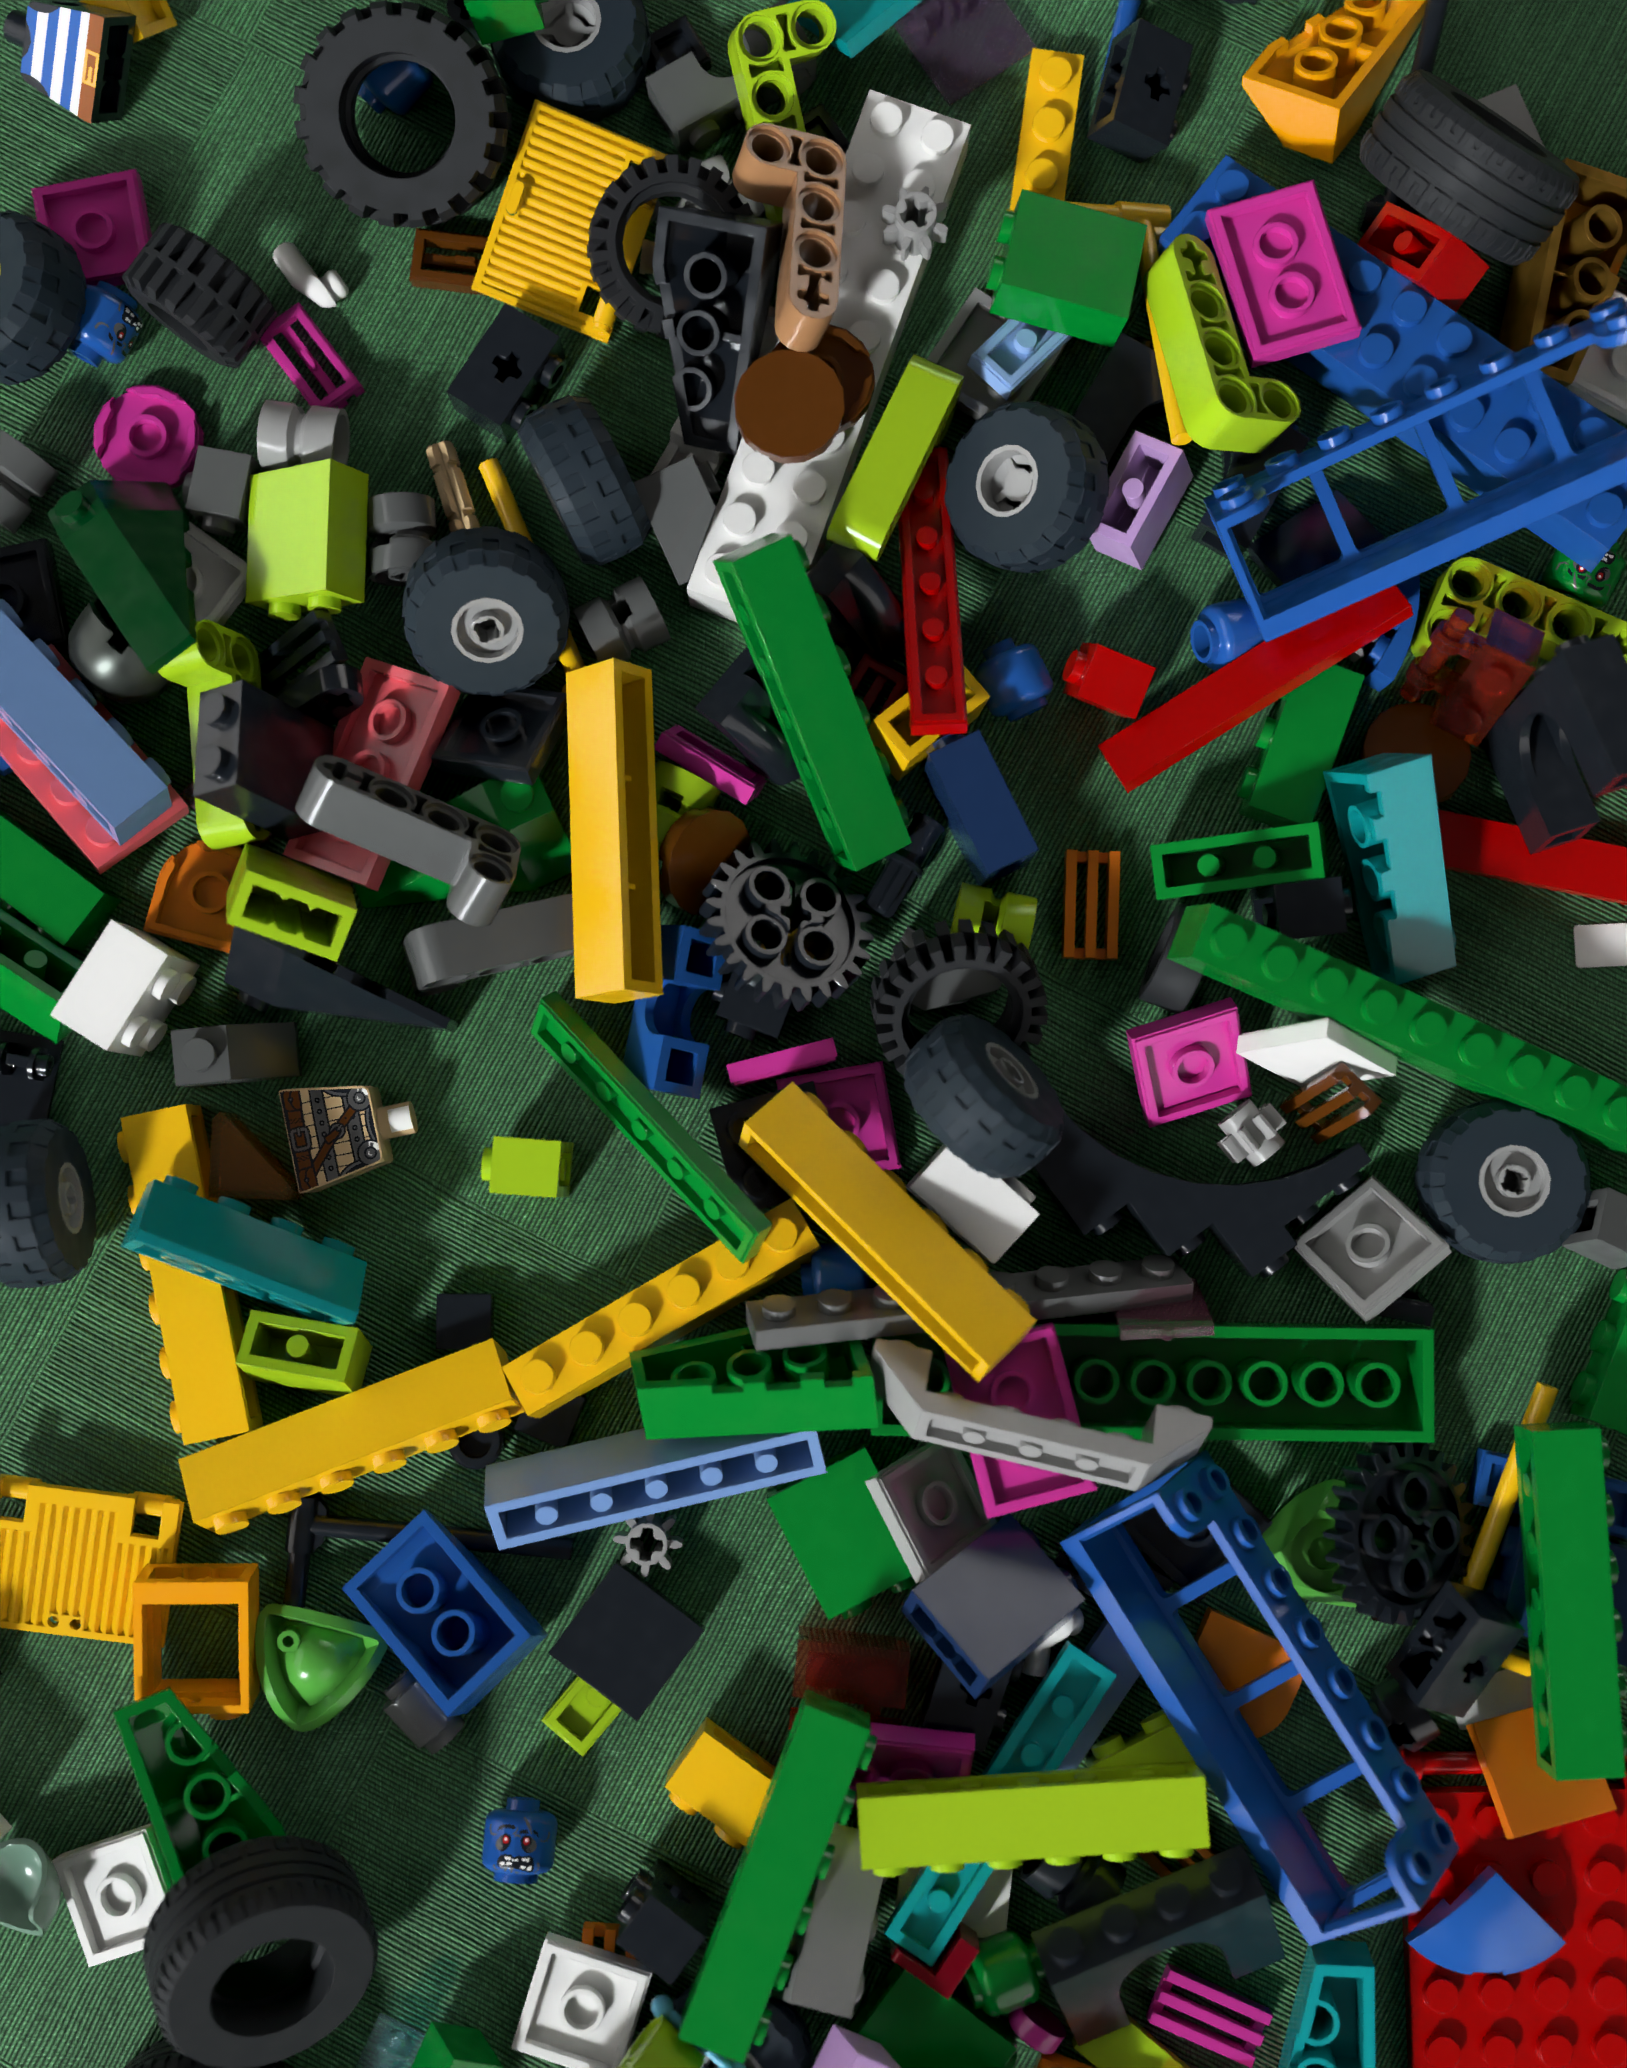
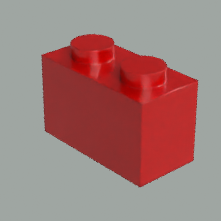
(1424, 254)

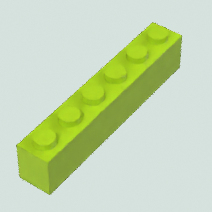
(1032, 1817)

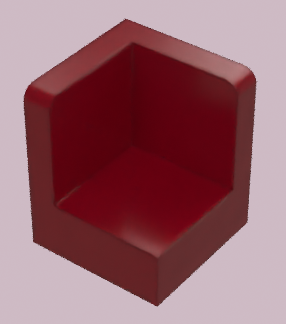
(950, 1964)

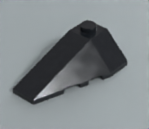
(716, 300)
(309, 983)

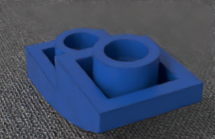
(1389, 652)

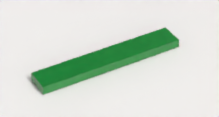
(650, 1128)

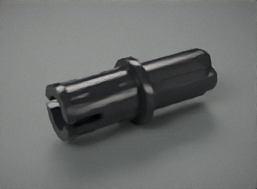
(904, 866)

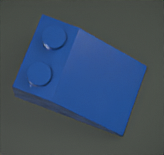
(444, 1614)

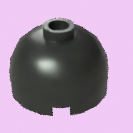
(108, 661)

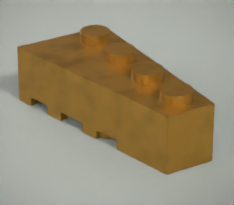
(1571, 268)

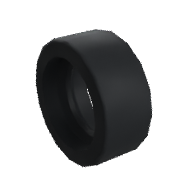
(1165, 981)

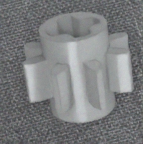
(923, 212)
(1251, 1133)
(635, 1547)

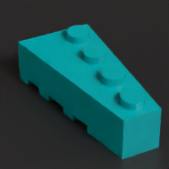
(1395, 862)
(1333, 2009)

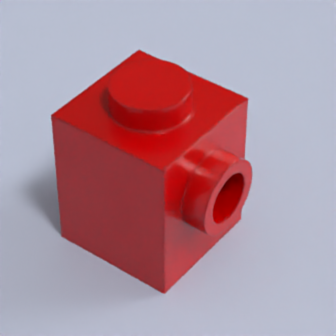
(1107, 679)

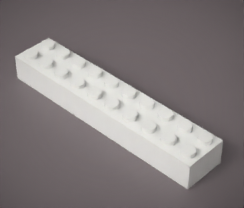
(889, 150)

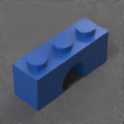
(659, 1036)

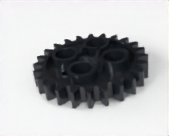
(831, 934)
(1398, 1530)

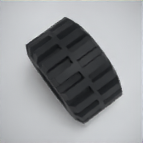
(199, 295)

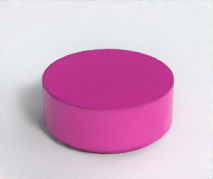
(1037, 2027)

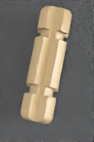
(451, 486)

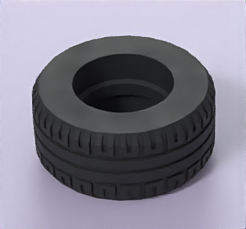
(1468, 168)
(274, 2003)

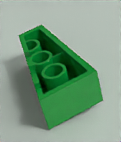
(731, 1389)

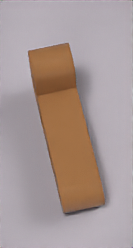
(808, 181)

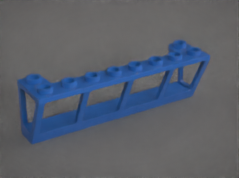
(1464, 523)
(1209, 1715)

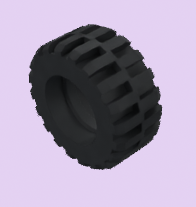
(328, 123)

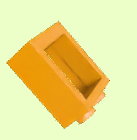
(197, 1585)

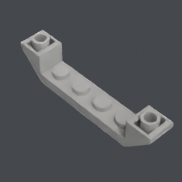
(1008, 1434)

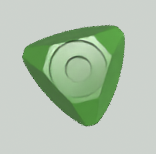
(1300, 1546)
(313, 1662)

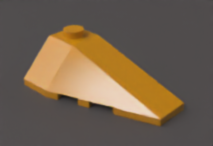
(1331, 73)

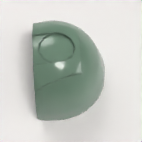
(27, 1887)

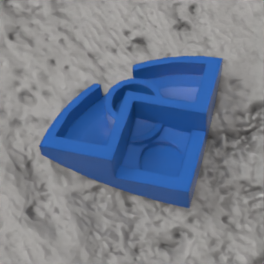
(1485, 1930)

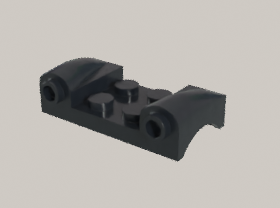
(863, 620)

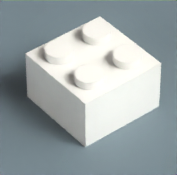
(126, 990)
(978, 1208)

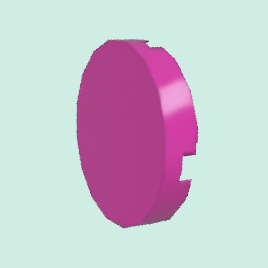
(148, 436)

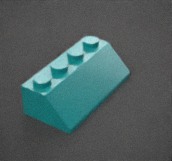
(246, 1253)

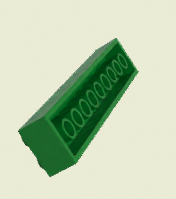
(1247, 1376)

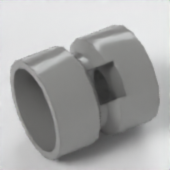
(294, 438)

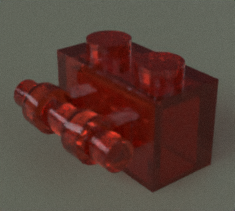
(1485, 677)
(852, 1669)

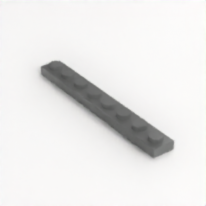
(1049, 1293)

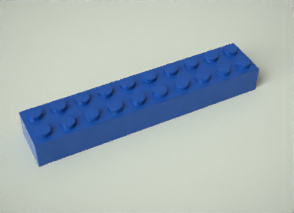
(1417, 340)

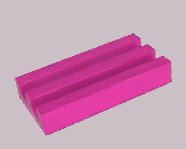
(336, 396)
(710, 764)
(782, 1062)
(1251, 2035)

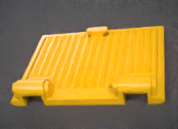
(554, 186)
(80, 1558)

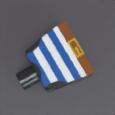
(75, 55)

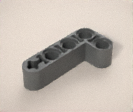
(416, 832)
(521, 935)

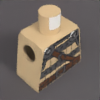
(341, 1132)

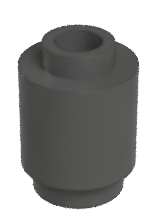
(419, 1714)

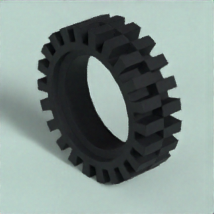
(620, 200)
(952, 951)

